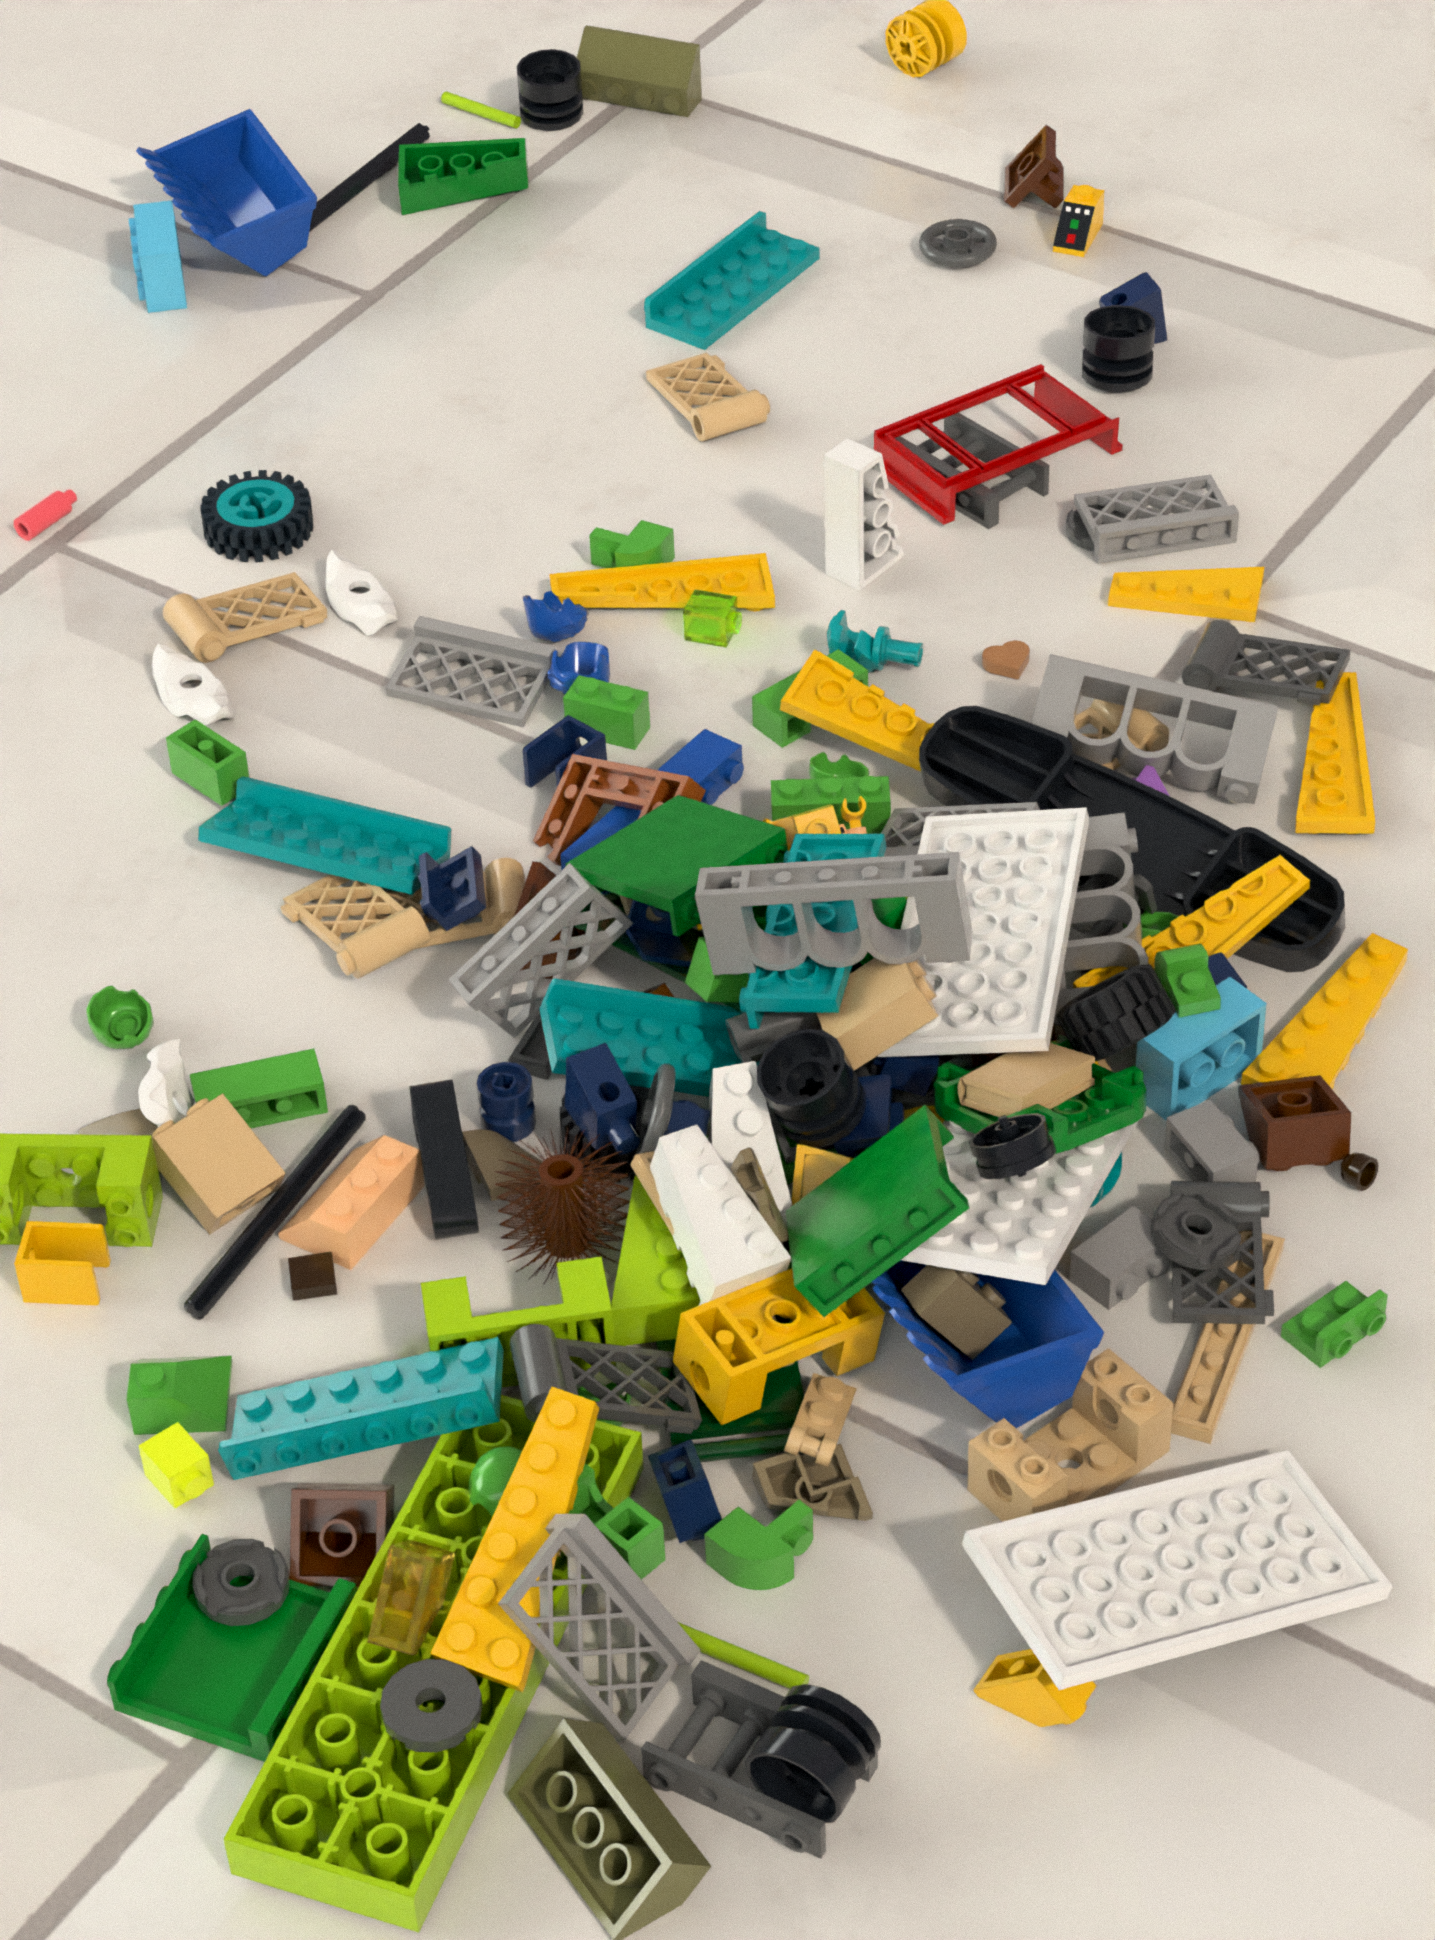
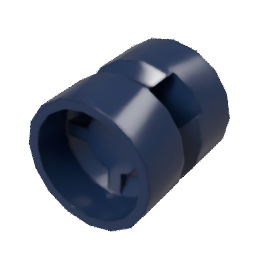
(506, 1100)

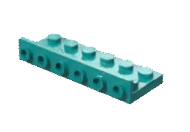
(727, 283)
(327, 835)
(810, 984)
(639, 1031)
(365, 1409)

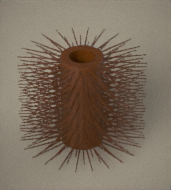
(563, 1205)

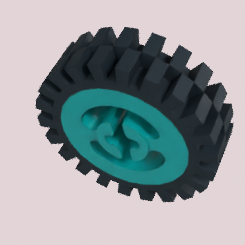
(257, 516)

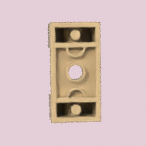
(1111, 1431)

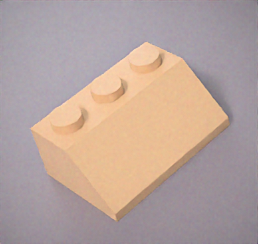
(357, 1201)

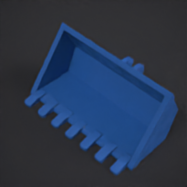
(237, 191)
(1023, 1368)

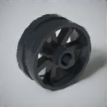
(1012, 1146)

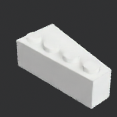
(857, 515)
(741, 1121)
(713, 1217)

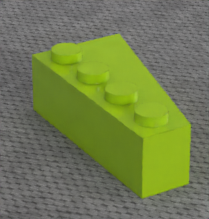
(650, 1277)

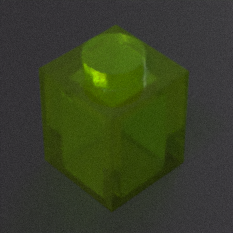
(711, 618)

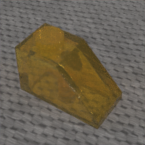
(410, 1595)

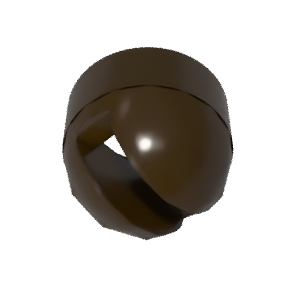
(1359, 1170)

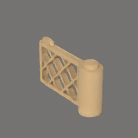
(718, 413)
(207, 630)
(1144, 729)
(503, 888)
(376, 939)

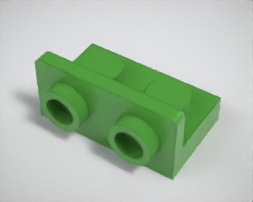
(1335, 1323)

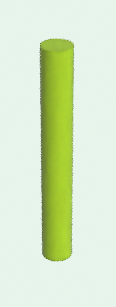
(481, 109)
(746, 1659)

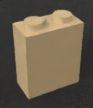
(880, 1009)
(215, 1162)

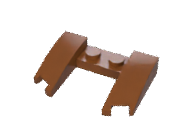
(595, 781)

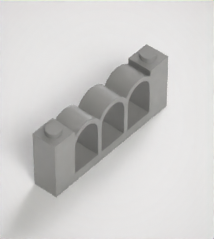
(1234, 774)
(1105, 852)
(739, 944)

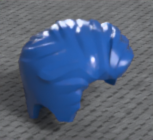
(553, 620)
(579, 659)

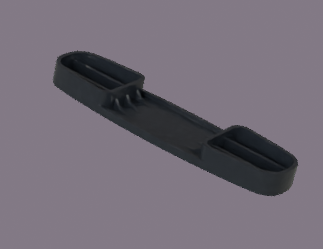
(1183, 853)

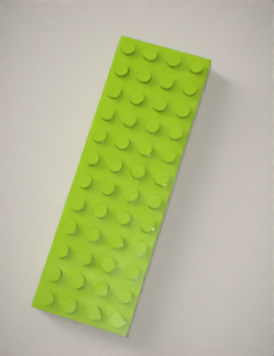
(339, 1800)

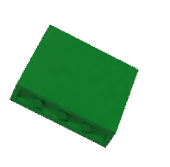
(663, 852)
(873, 1212)
(223, 1679)

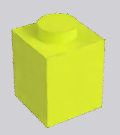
(176, 1465)

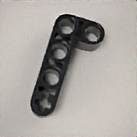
(443, 1159)

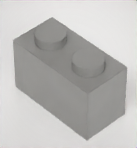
(1210, 1145)
(1117, 1259)

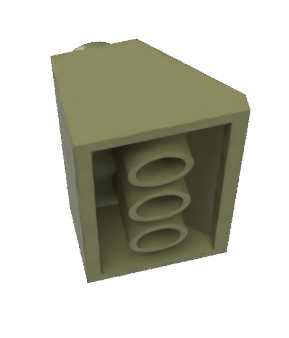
(640, 71)
(607, 1828)

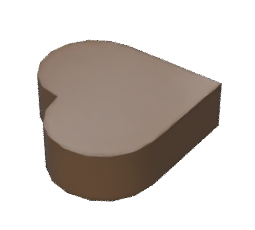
(1007, 659)

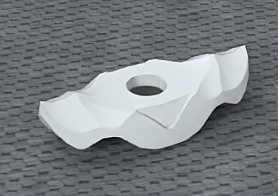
(367, 610)
(205, 702)
(162, 1082)

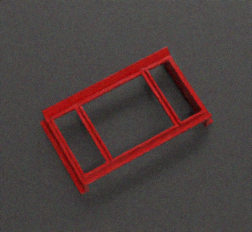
(1051, 401)

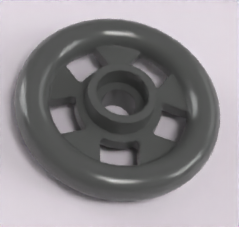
(957, 243)
(657, 1108)

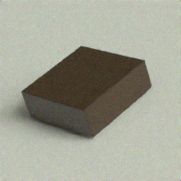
(312, 1276)

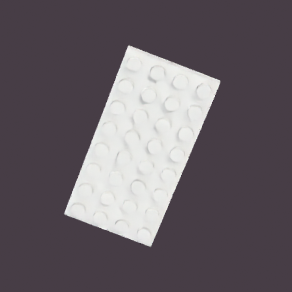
(1021, 903)
(1015, 1222)
(1174, 1568)

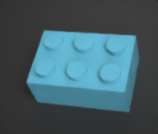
(157, 256)
(1202, 1051)

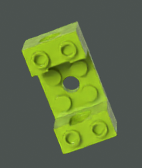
(108, 1171)
(580, 1317)

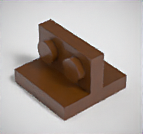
(1036, 171)

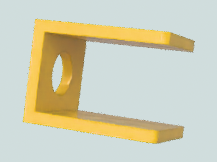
(61, 1262)

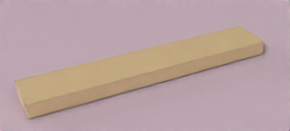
(1219, 1356)

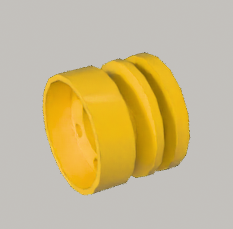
(926, 37)

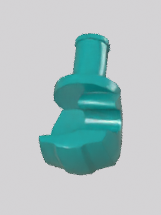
(871, 651)

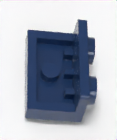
(453, 888)

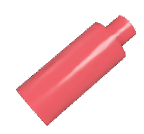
(44, 514)

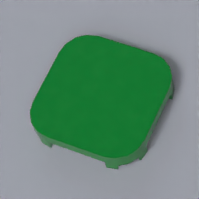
(1102, 1109)

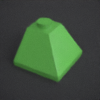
(180, 1391)

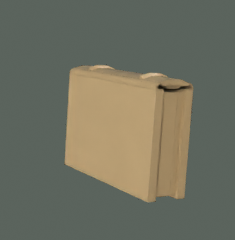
(1026, 1079)

